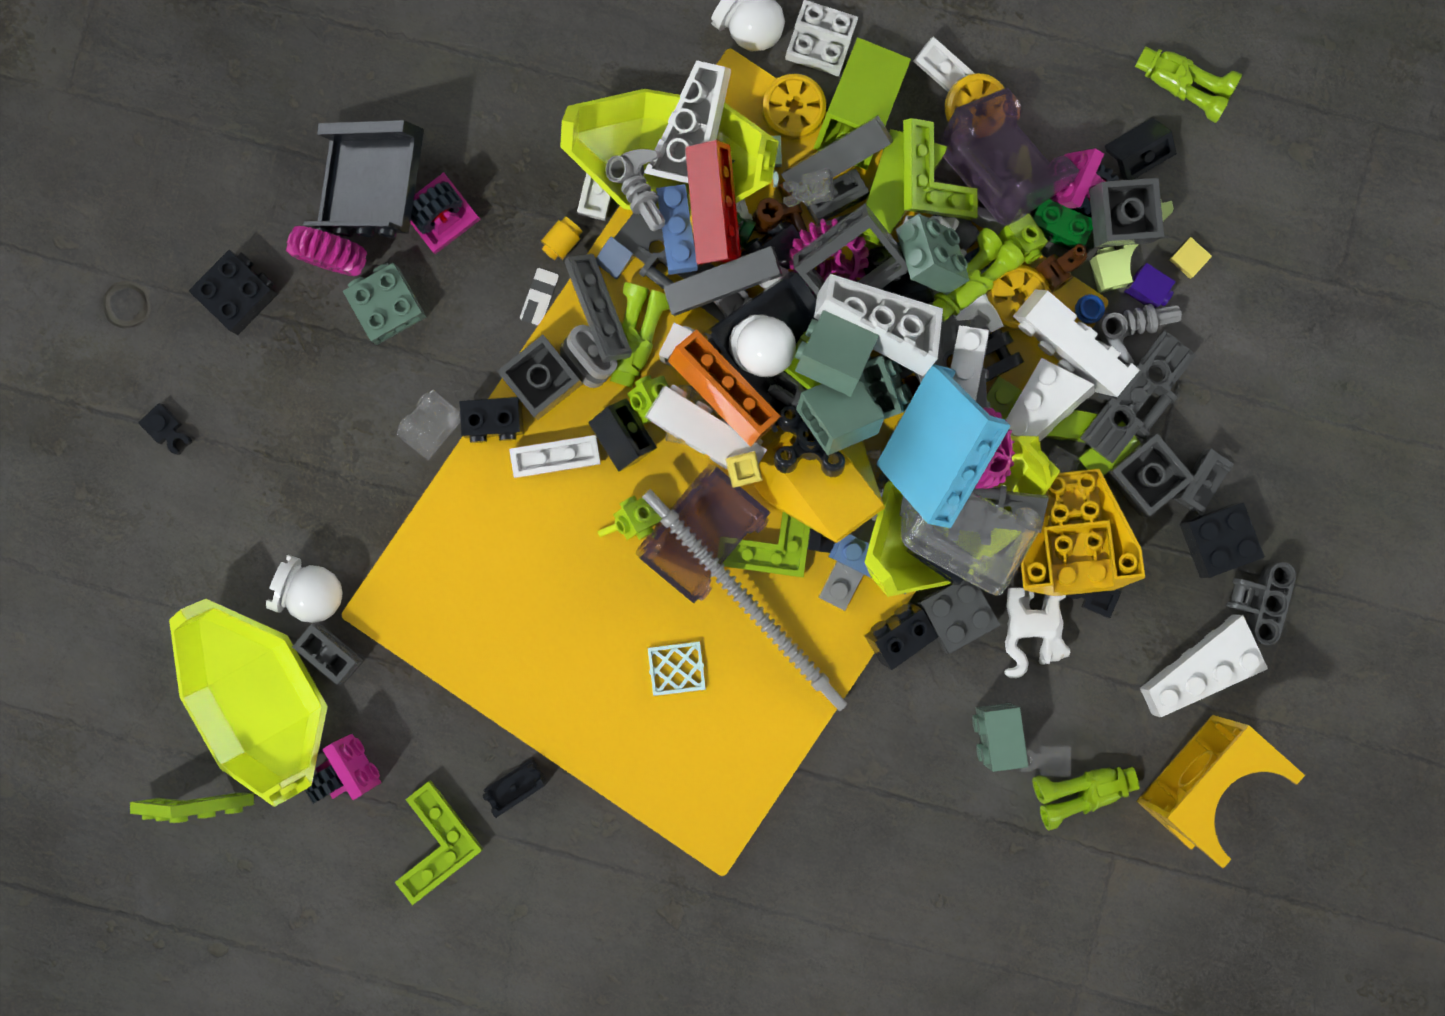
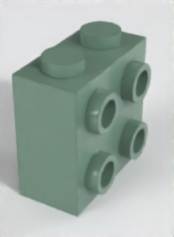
(932, 254)
(384, 303)
(835, 352)
(885, 385)
(838, 418)

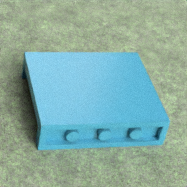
(941, 447)

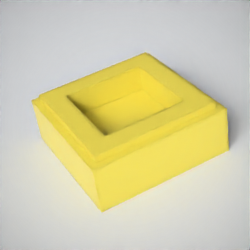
(1190, 258)
(743, 469)

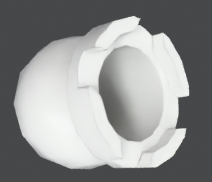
(751, 23)
(762, 345)
(306, 592)

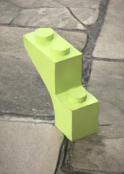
(1112, 266)

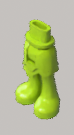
(1177, 74)
(1006, 257)
(640, 342)
(1095, 790)

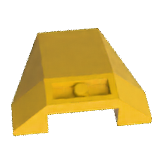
(822, 502)
(1082, 540)

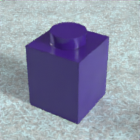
(1150, 286)

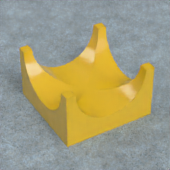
(1194, 781)

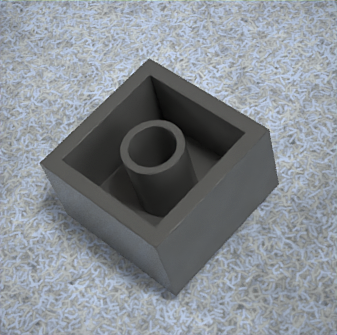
(1126, 212)
(540, 377)
(1150, 476)
(958, 615)

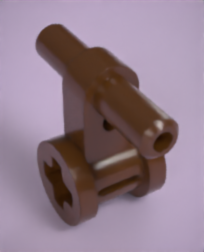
(771, 211)
(1058, 270)

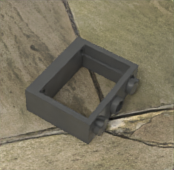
(841, 235)

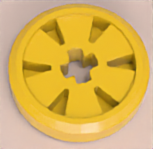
(968, 90)
(804, 120)
(1023, 279)

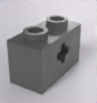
(327, 653)

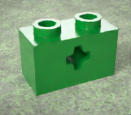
(1062, 224)

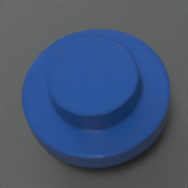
(1089, 309)

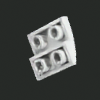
(821, 38)

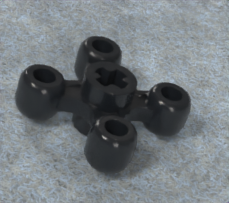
(787, 457)

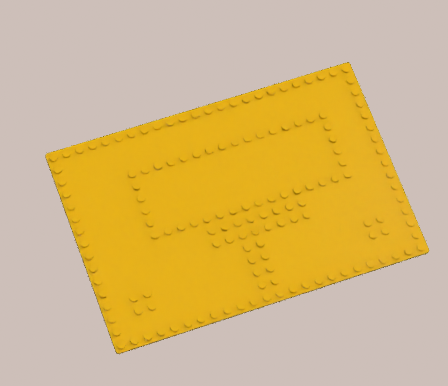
(551, 627)

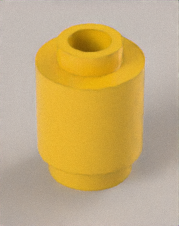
(561, 238)

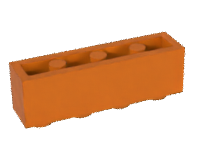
(723, 388)

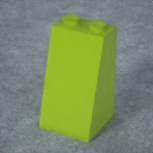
(863, 92)
(887, 188)

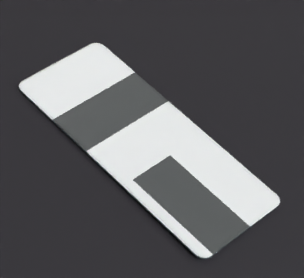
(539, 296)

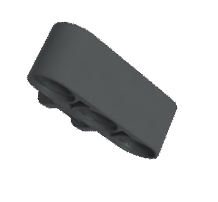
(1252, 599)

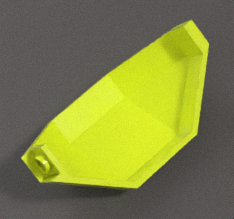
(638, 120)
(901, 572)
(249, 699)

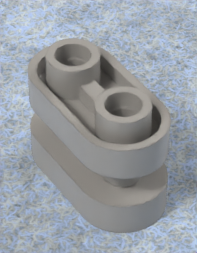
(584, 358)

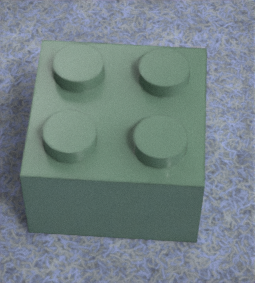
(1000, 737)

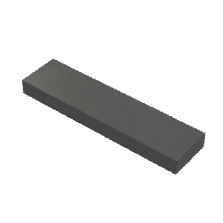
(844, 151)
(723, 281)
(598, 307)

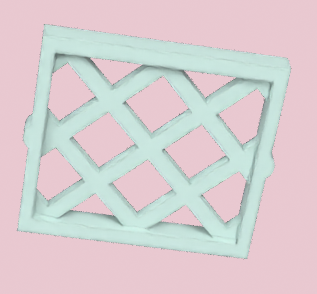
(678, 689)

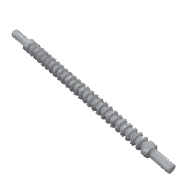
(670, 519)

